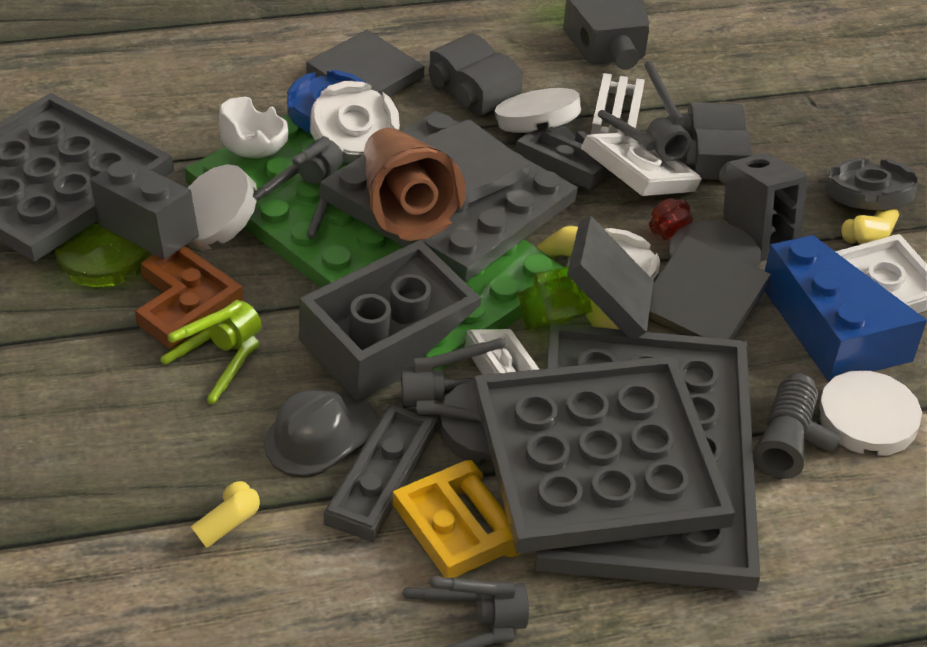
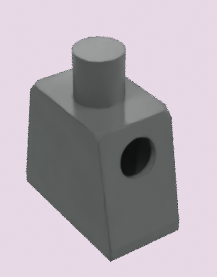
(608, 30)
(764, 199)

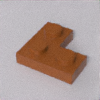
(190, 292)

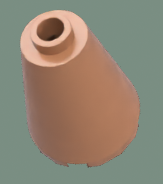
(411, 185)

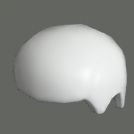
(249, 131)

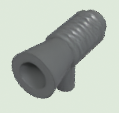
(789, 424)

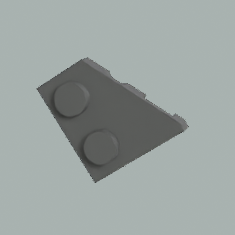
(561, 153)

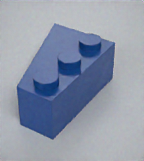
(839, 310)

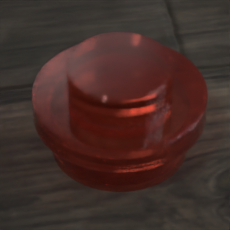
(669, 217)

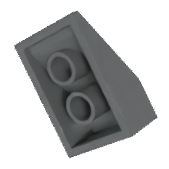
(383, 317)

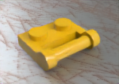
(447, 526)

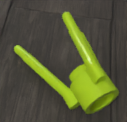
(229, 329)

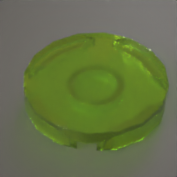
(99, 257)

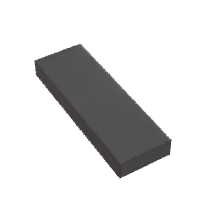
(380, 468)

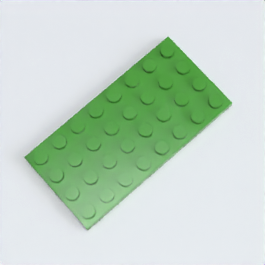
(348, 244)

